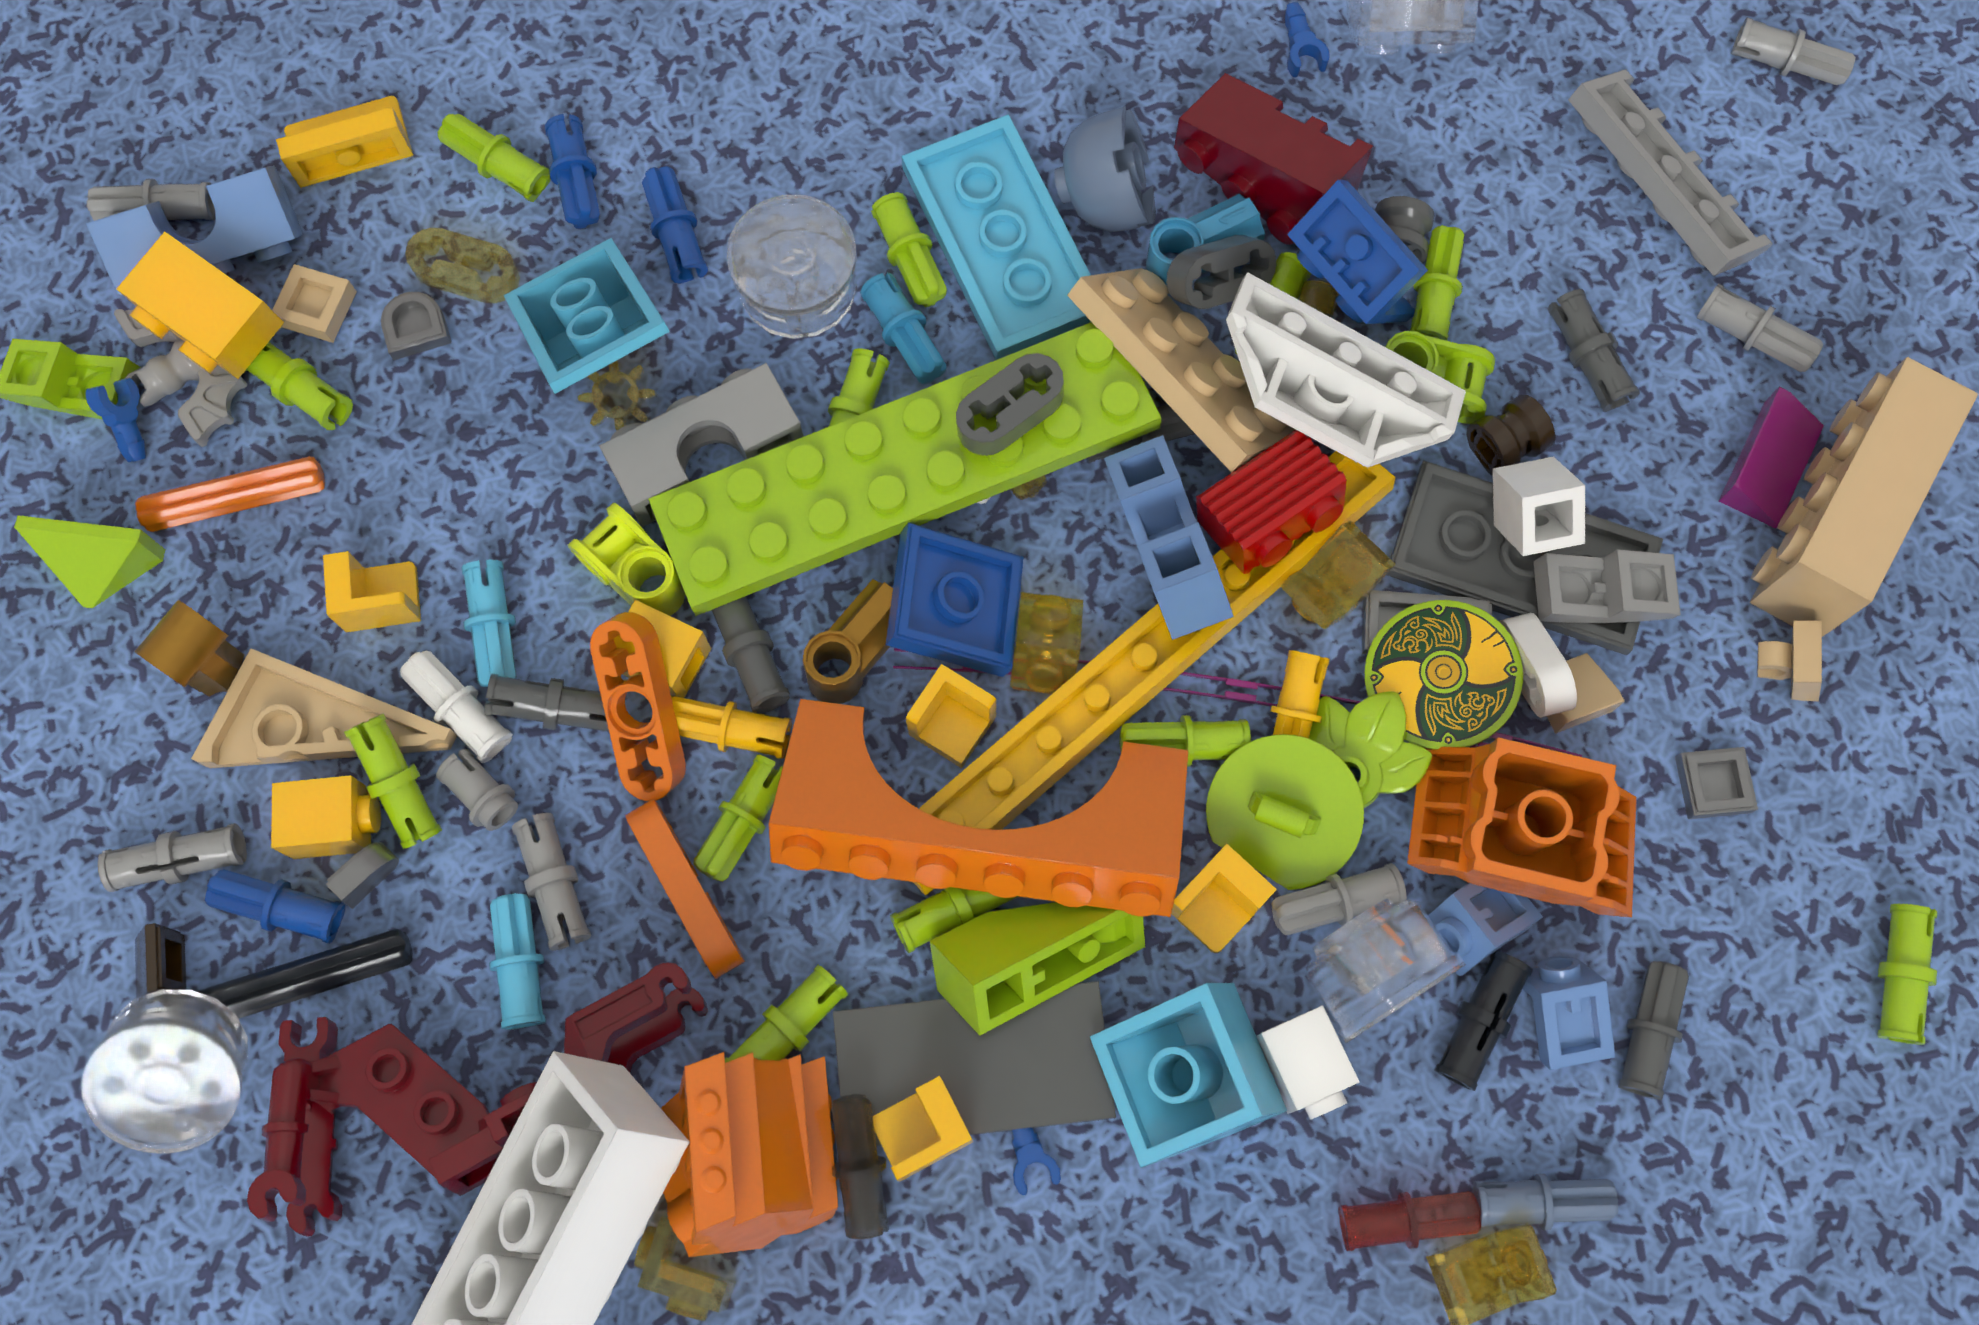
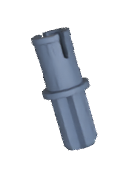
(1545, 1201)

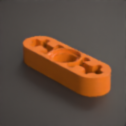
(624, 730)
(683, 889)

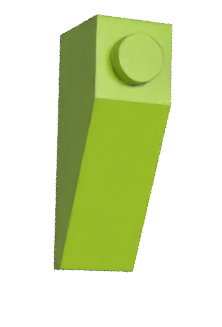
(1026, 956)

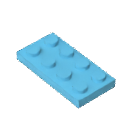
(999, 234)

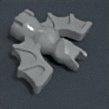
(168, 373)

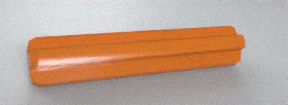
(230, 494)

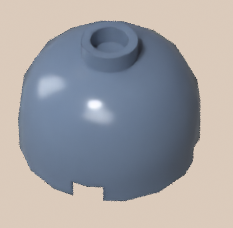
(1107, 172)

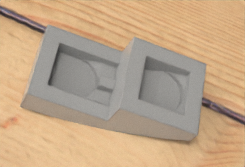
(1606, 589)

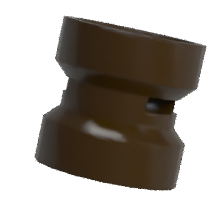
(1508, 437)

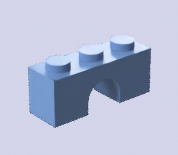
(250, 217)
(1168, 538)

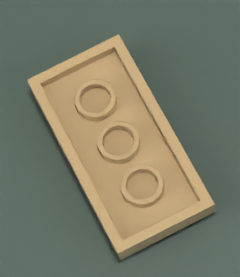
(1179, 362)

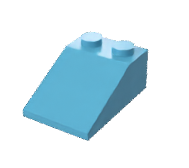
(585, 315)

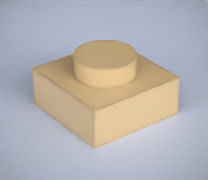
(314, 303)

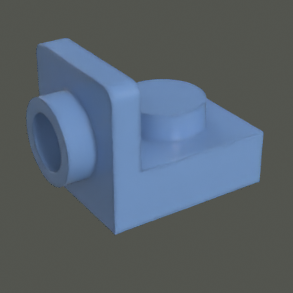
(1481, 921)
(1570, 1013)

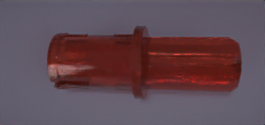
(1409, 1220)

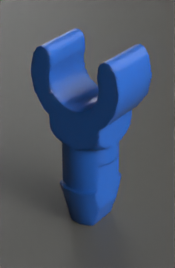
(1303, 40)
(120, 416)
(1029, 1151)

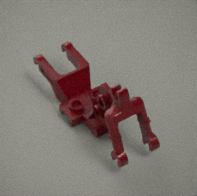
(422, 1102)

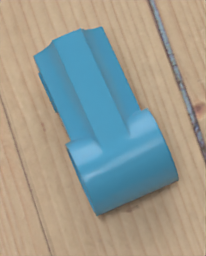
(1221, 221)

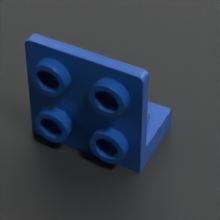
(1357, 256)

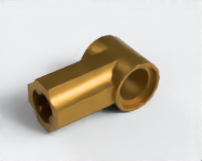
(854, 638)
(192, 651)

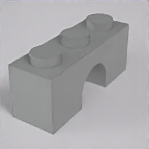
(741, 412)

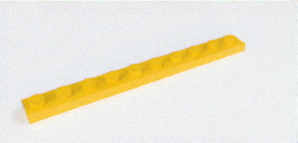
(1123, 681)

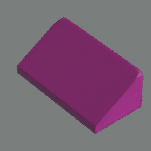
(1772, 459)

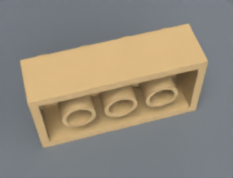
(1862, 496)

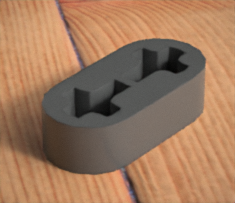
(1218, 259)
(1003, 393)

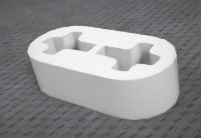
(1546, 675)

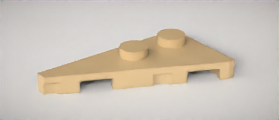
(297, 716)

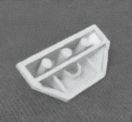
(1336, 380)

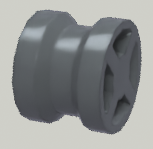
(1409, 220)

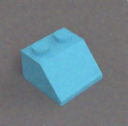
(1187, 1073)

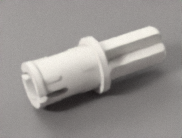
(455, 705)

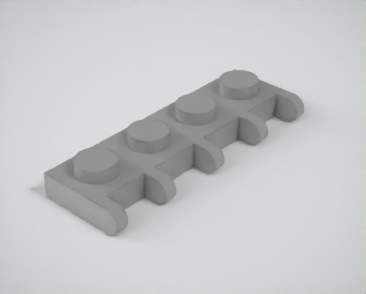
(1666, 173)

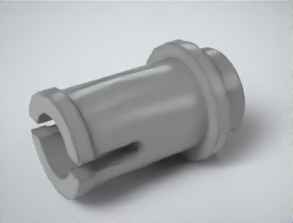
(488, 802)

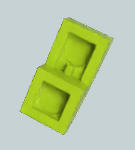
(57, 377)

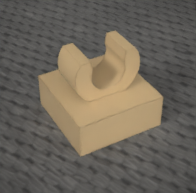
(1796, 660)

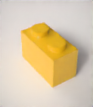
(199, 305)

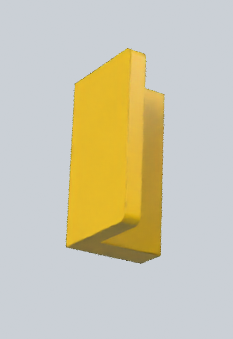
(345, 141)

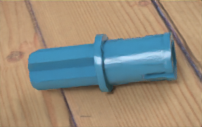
(903, 326)

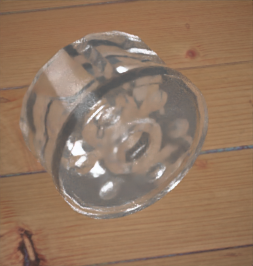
(793, 265)
(1379, 964)
(167, 1072)

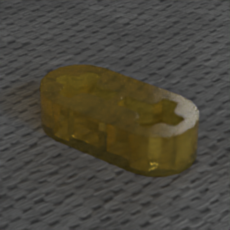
(458, 276)

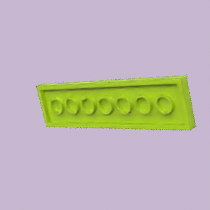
(888, 470)

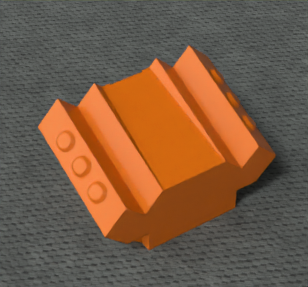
(1527, 825)
(753, 1154)

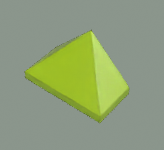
(91, 557)

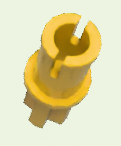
(1300, 694)
(732, 727)

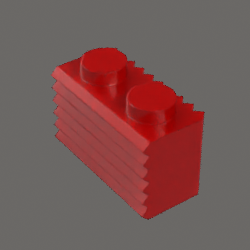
(1272, 502)

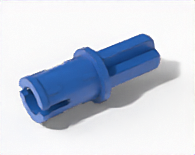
(572, 171)
(673, 224)
(275, 905)

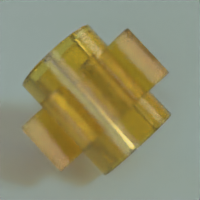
(600, 398)

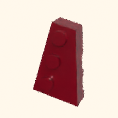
(1264, 154)

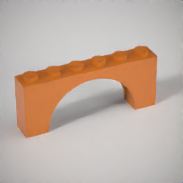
(1106, 854)

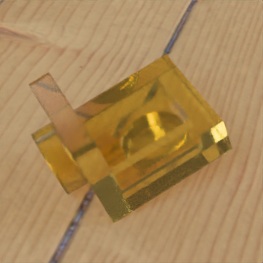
(1337, 576)
(1046, 642)
(1491, 1274)
(688, 1289)

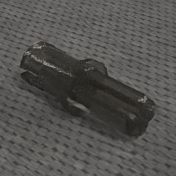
(859, 1168)

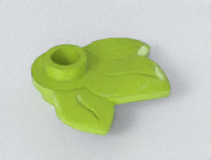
(1373, 743)

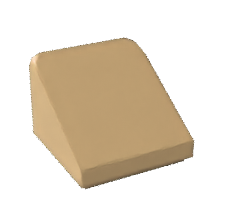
(1594, 695)

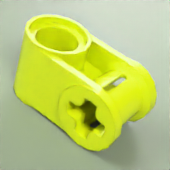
(625, 557)

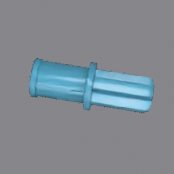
(489, 621)
(516, 962)

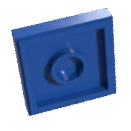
(955, 600)

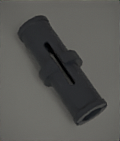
(1483, 1020)

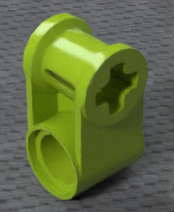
(1450, 362)

